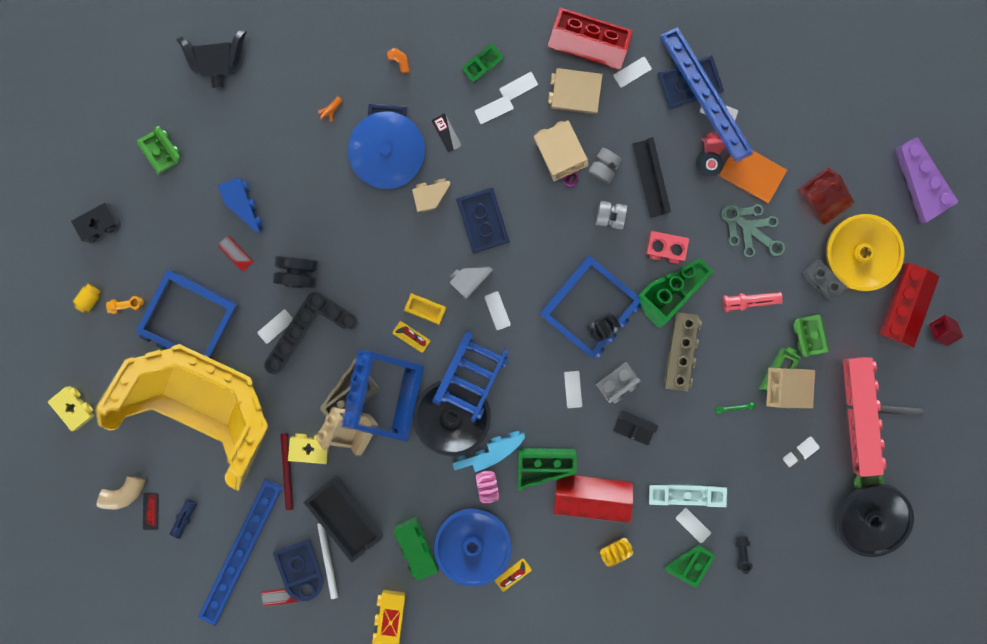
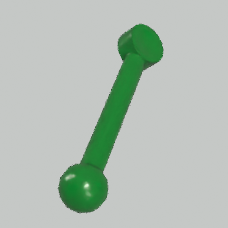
(719, 409)

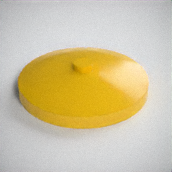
(865, 252)

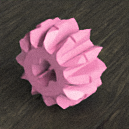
(487, 486)

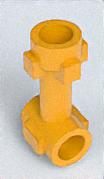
(135, 303)

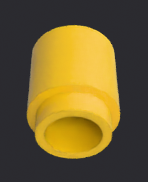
(86, 298)

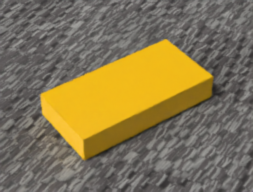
(425, 309)

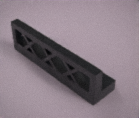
(651, 177)

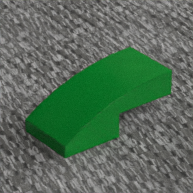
(483, 62)

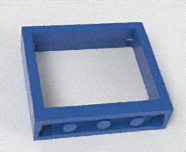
(623, 319)
(165, 344)
(406, 400)

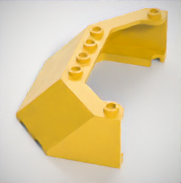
(195, 394)

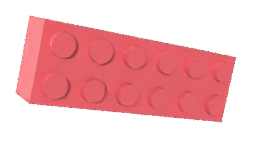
(863, 418)

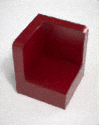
(946, 330)

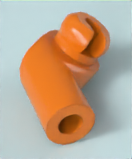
(401, 58)

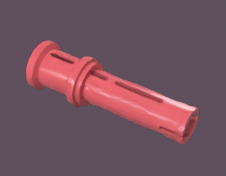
(742, 302)

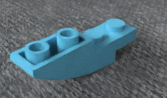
(497, 448)

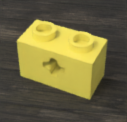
(62, 404)
(299, 454)

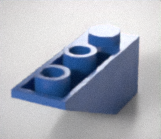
(237, 199)

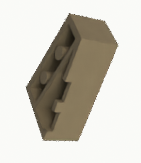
(339, 394)

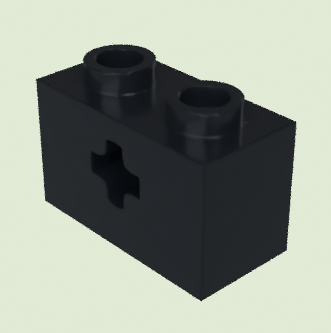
(85, 223)

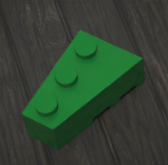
(543, 465)
(415, 549)

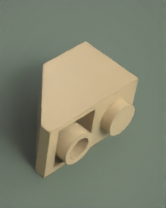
(430, 196)

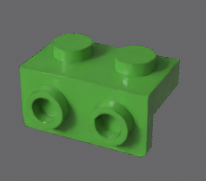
(159, 150)
(811, 335)

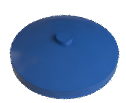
(386, 150)
(472, 547)

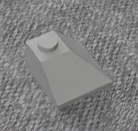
(469, 279)

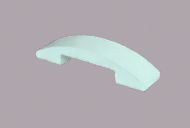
(688, 495)

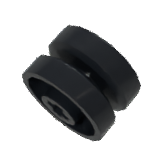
(295, 272)

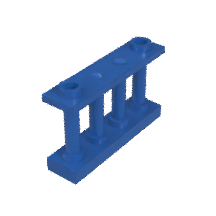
(459, 361)

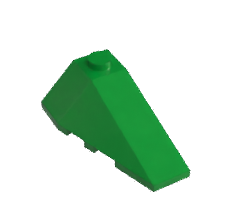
(668, 294)

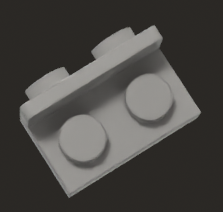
(617, 383)

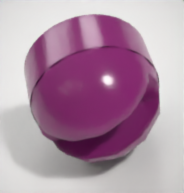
(566, 179)

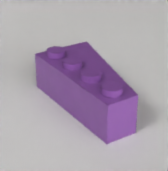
(926, 184)

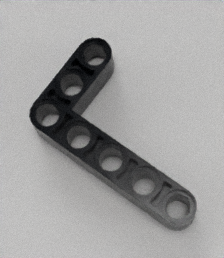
(297, 322)

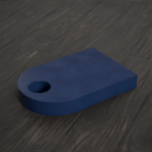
(299, 568)

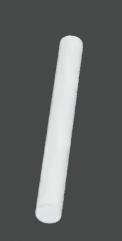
(327, 561)

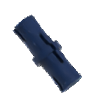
(187, 508)

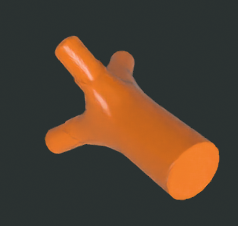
(329, 110)

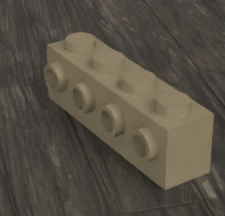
(681, 351)

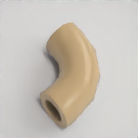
(122, 497)

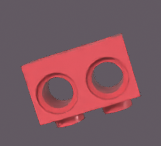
(667, 242)

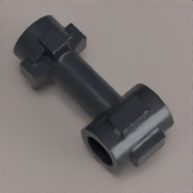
(743, 564)

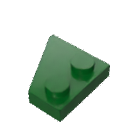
(691, 565)

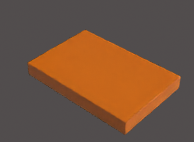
(754, 175)

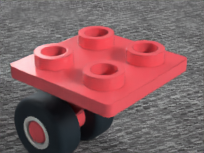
(709, 161)

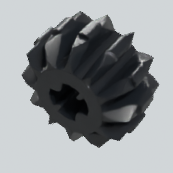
(603, 327)

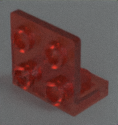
(827, 195)

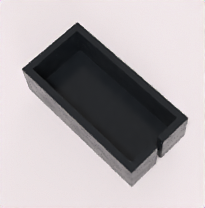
(343, 519)

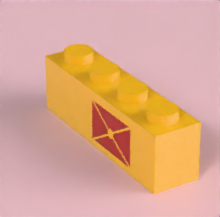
(390, 617)

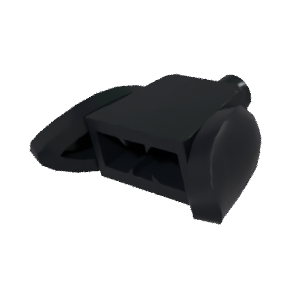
(214, 59)

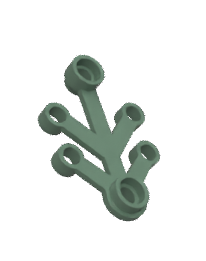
(750, 228)

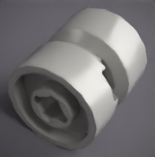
(605, 166)
(604, 215)

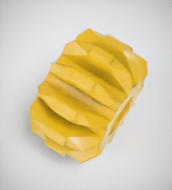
(616, 552)

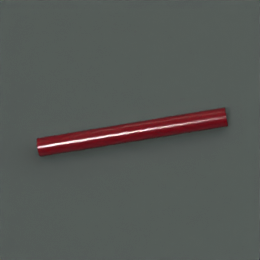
(286, 471)

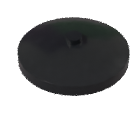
(447, 427)
(875, 520)

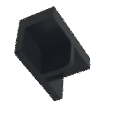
(635, 427)

